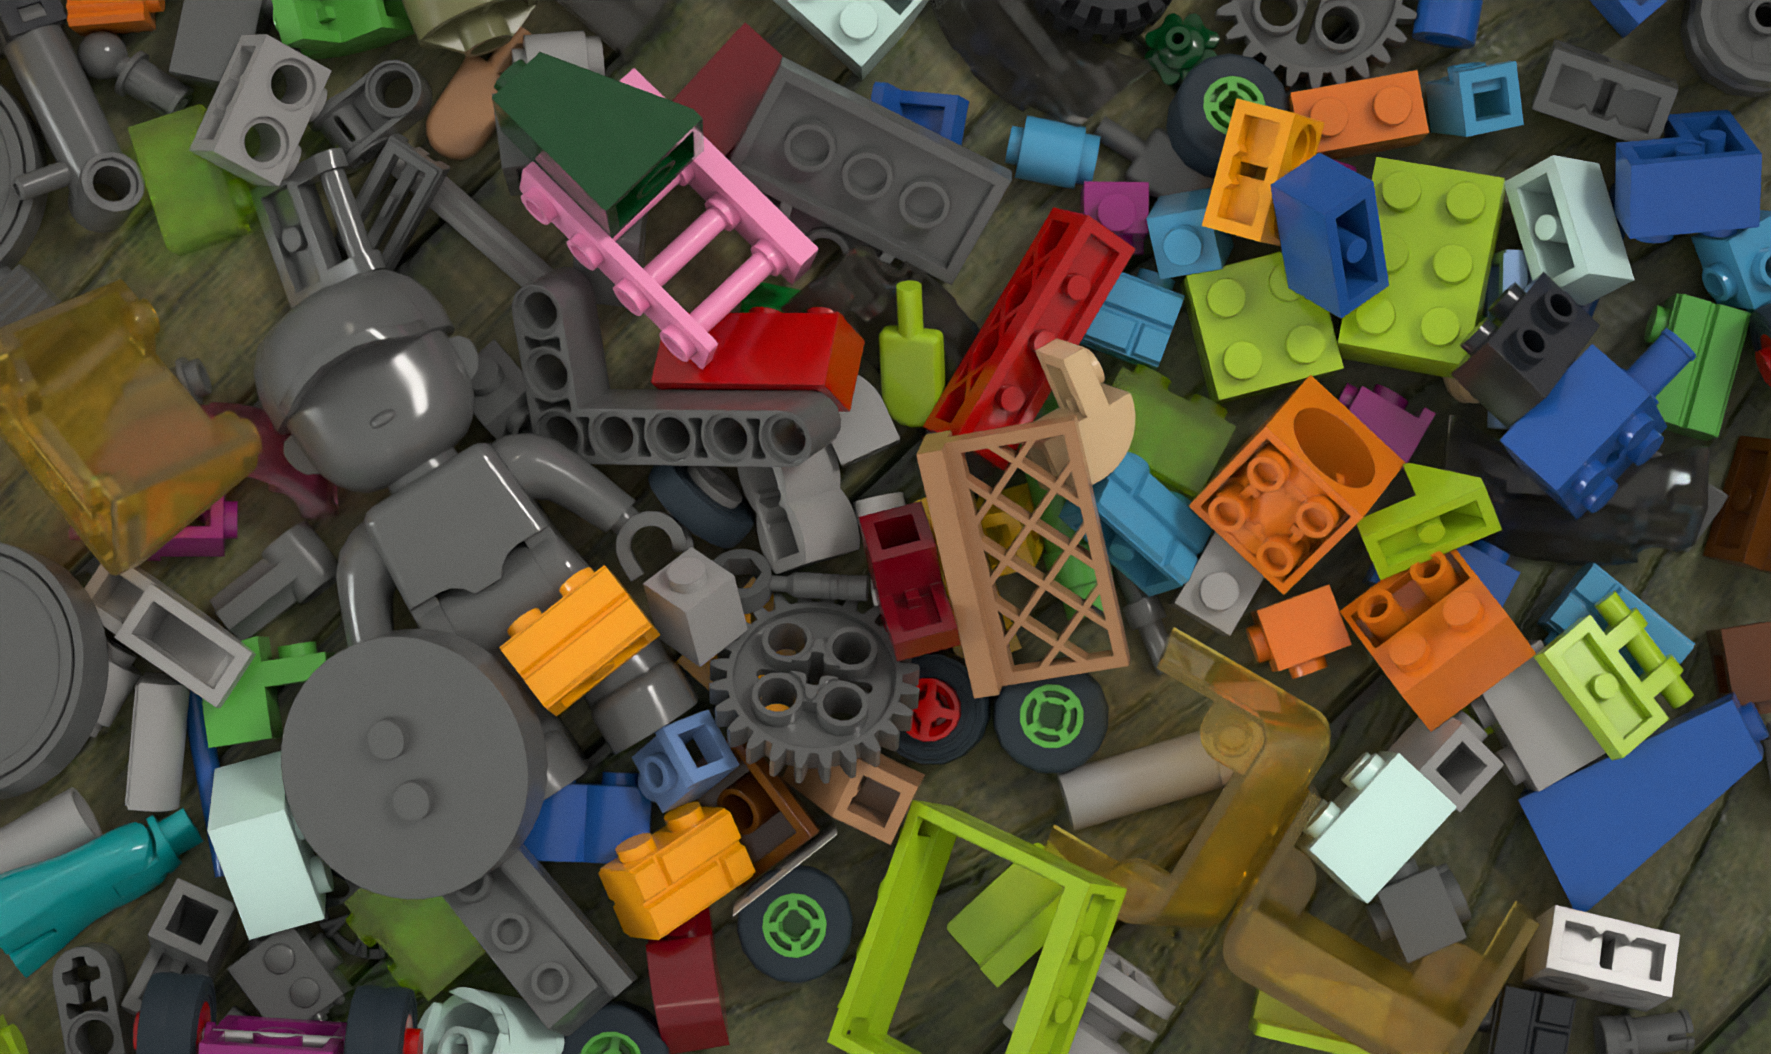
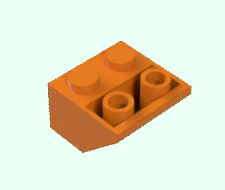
(1438, 635)

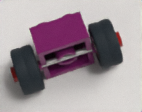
(181, 1019)

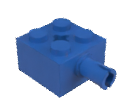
(1596, 424)

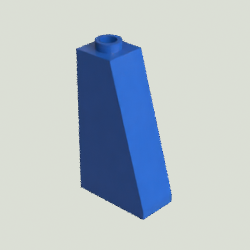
(1623, 810)

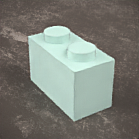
(1569, 227)

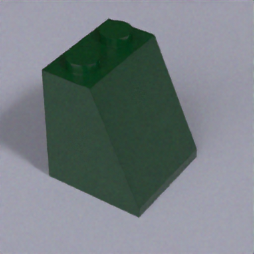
(596, 135)

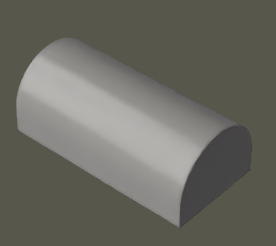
(157, 743)

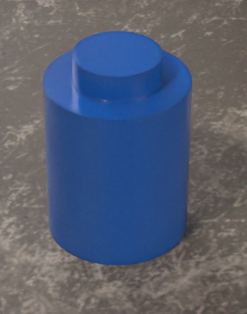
(1447, 22)

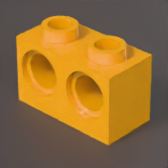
(1257, 151)

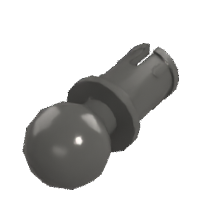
(106, 57)

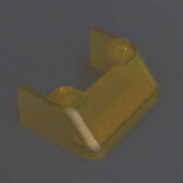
(1274, 751)
(1348, 984)

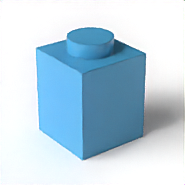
(1179, 238)

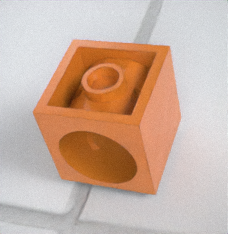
(1297, 485)

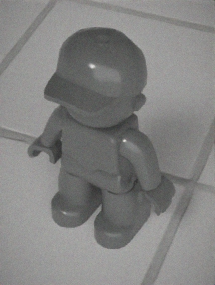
(380, 404)

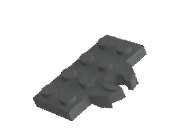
(866, 173)

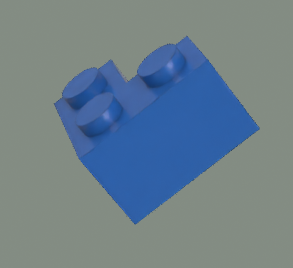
(1690, 181)

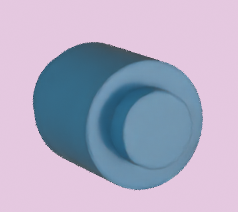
(1052, 152)

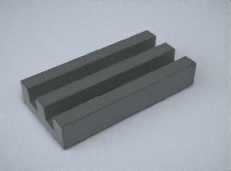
(417, 161)

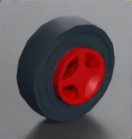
(959, 725)

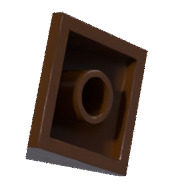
(764, 810)

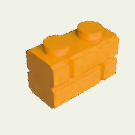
(577, 638)
(675, 871)

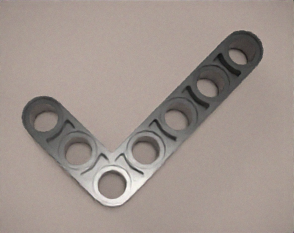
(583, 398)

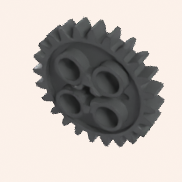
(1319, 58)
(805, 732)

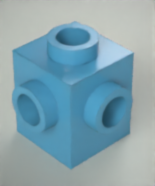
(1738, 265)

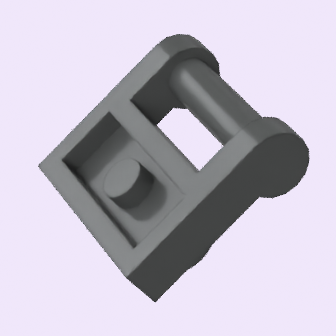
(301, 232)

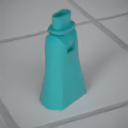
(60, 897)

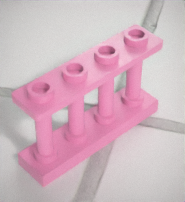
(729, 205)

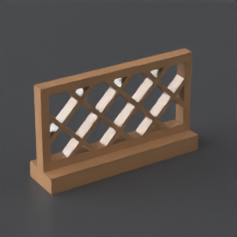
(968, 566)

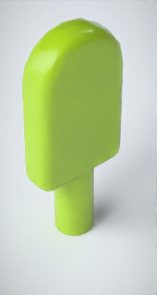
(911, 360)

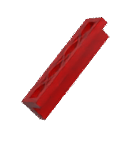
(1047, 298)

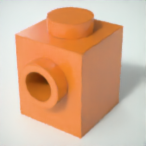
(1298, 632)

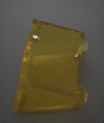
(113, 426)

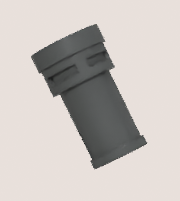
(1643, 1034)

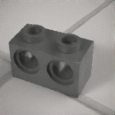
(1604, 93)

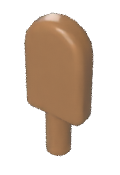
(464, 111)

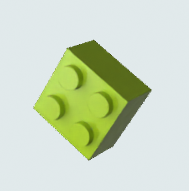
(1256, 330)

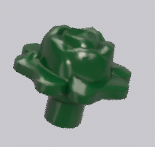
(1179, 46)

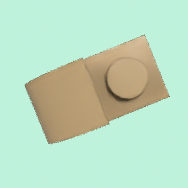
(1102, 411)

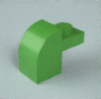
(339, 26)
(253, 705)

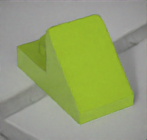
(1441, 517)

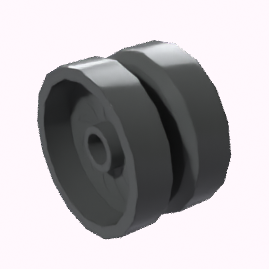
(1729, 44)

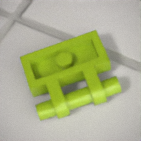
(1601, 684)

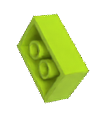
(1438, 258)

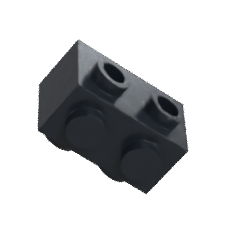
(1524, 349)

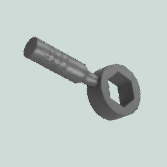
(797, 584)

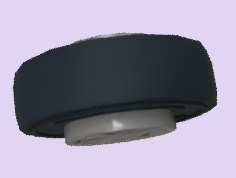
(703, 502)

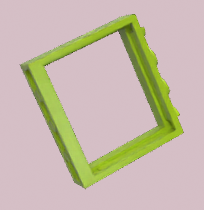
(901, 912)

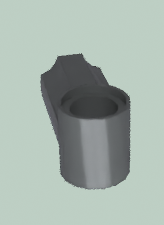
(291, 573)

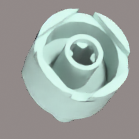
(486, 1024)

